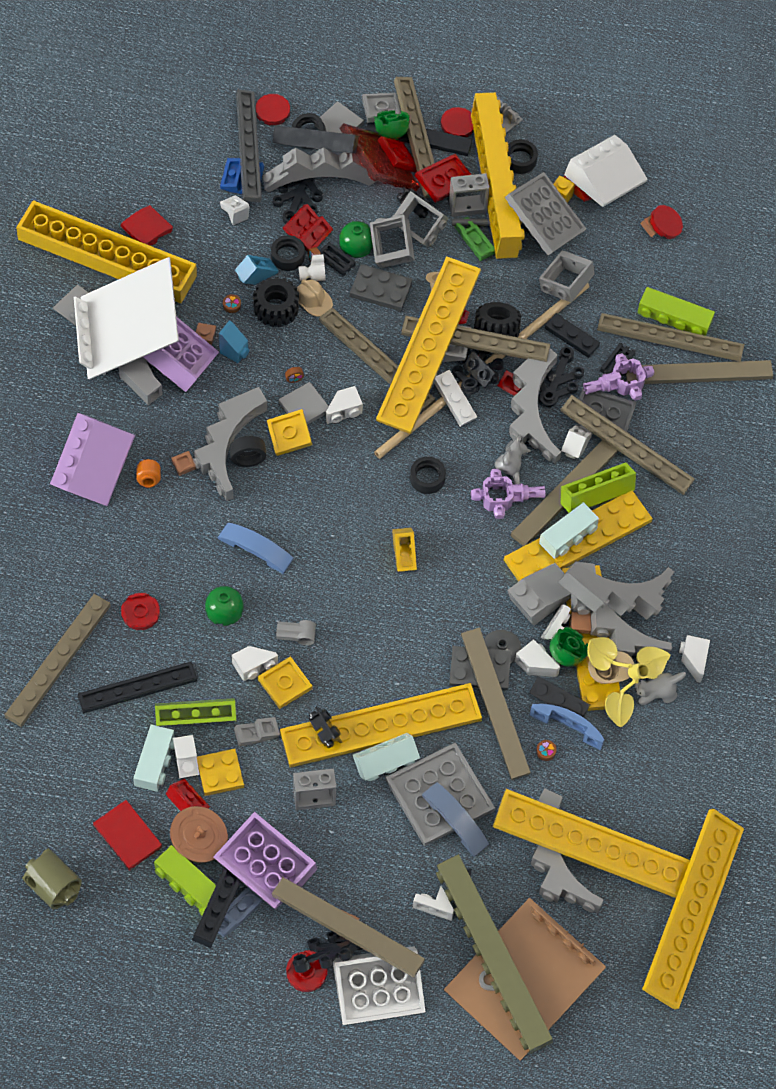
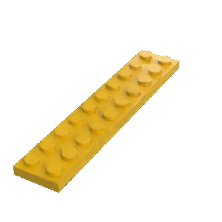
(428, 345)
(384, 722)
(591, 843)
(693, 909)

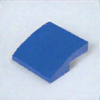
(232, 175)

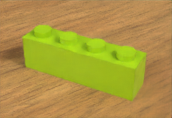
(675, 312)
(598, 487)
(195, 712)
(185, 878)

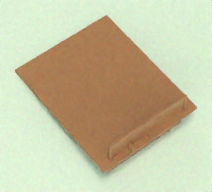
(549, 963)

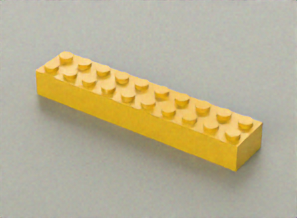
(496, 163)
(98, 246)

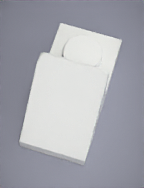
(236, 208)
(561, 616)
(186, 756)
(440, 907)

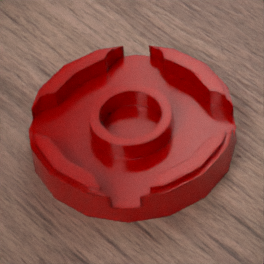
(272, 109)
(457, 122)
(666, 222)
(140, 611)
(308, 980)

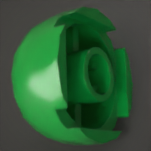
(391, 124)
(356, 239)
(224, 605)
(568, 647)

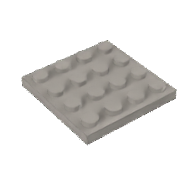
(545, 213)
(455, 775)

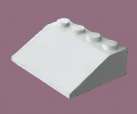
(606, 171)
(375, 989)

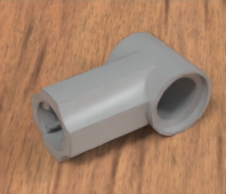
(301, 632)

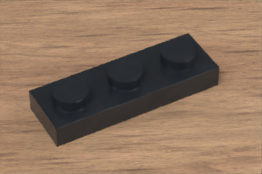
(572, 335)
(557, 696)

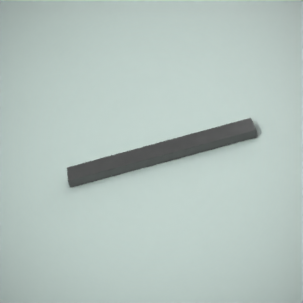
(248, 146)

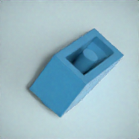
(255, 269)
(233, 343)

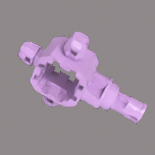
(613, 380)
(515, 493)

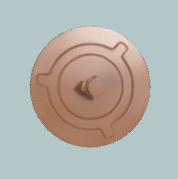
(198, 834)

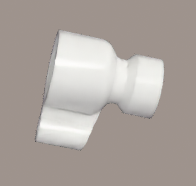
(315, 271)

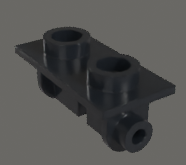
(419, 210)
(480, 370)
(322, 720)

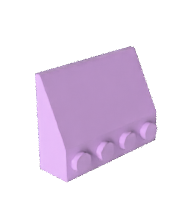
(184, 359)
(92, 459)
(262, 857)

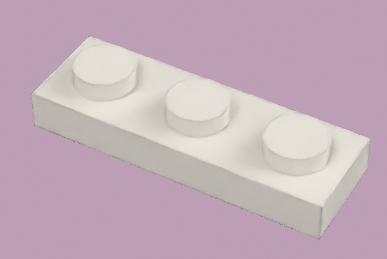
(454, 398)

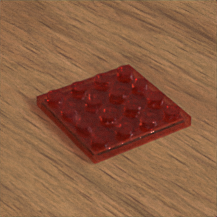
(376, 161)

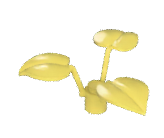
(650, 665)

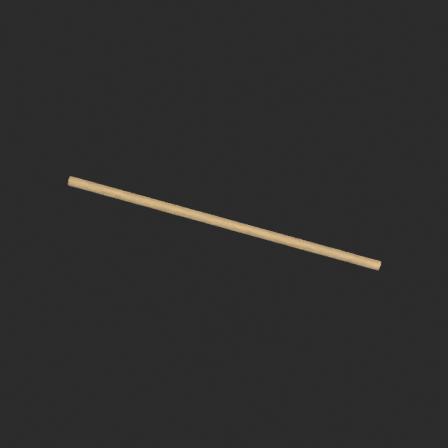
(440, 403)

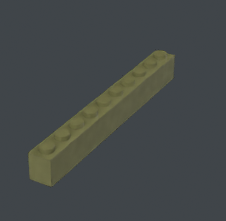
(494, 953)

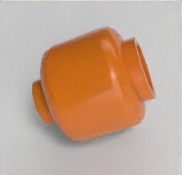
(148, 473)

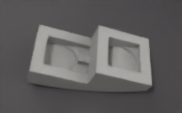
(257, 732)

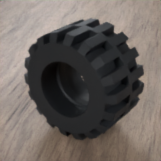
(280, 313)
(498, 319)

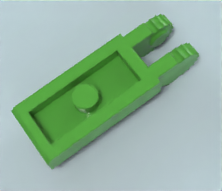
(476, 240)

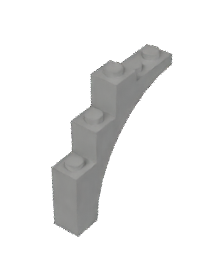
(323, 163)
(141, 380)
(233, 417)
(528, 425)
(619, 596)
(608, 624)
(559, 879)

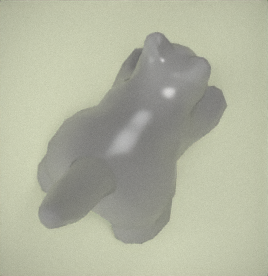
(511, 460)
(661, 687)

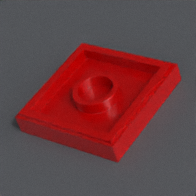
(397, 154)

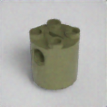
(52, 880)

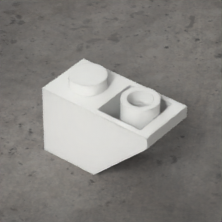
(344, 405)
(253, 661)
(536, 661)

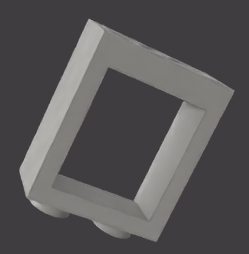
(477, 203)
(408, 206)
(397, 257)
(566, 261)
(305, 792)

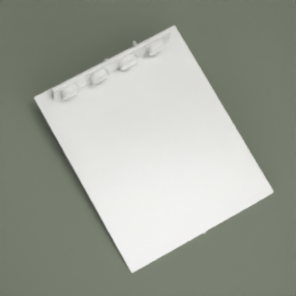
(126, 319)

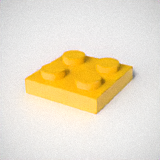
(289, 432)
(285, 682)
(220, 772)

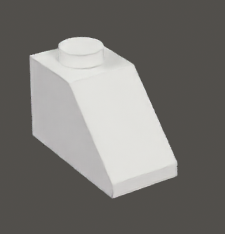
(576, 441)
(694, 655)

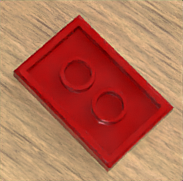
(438, 176)
(127, 835)

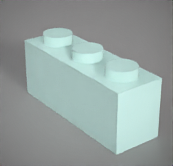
(569, 531)
(386, 757)
(154, 758)

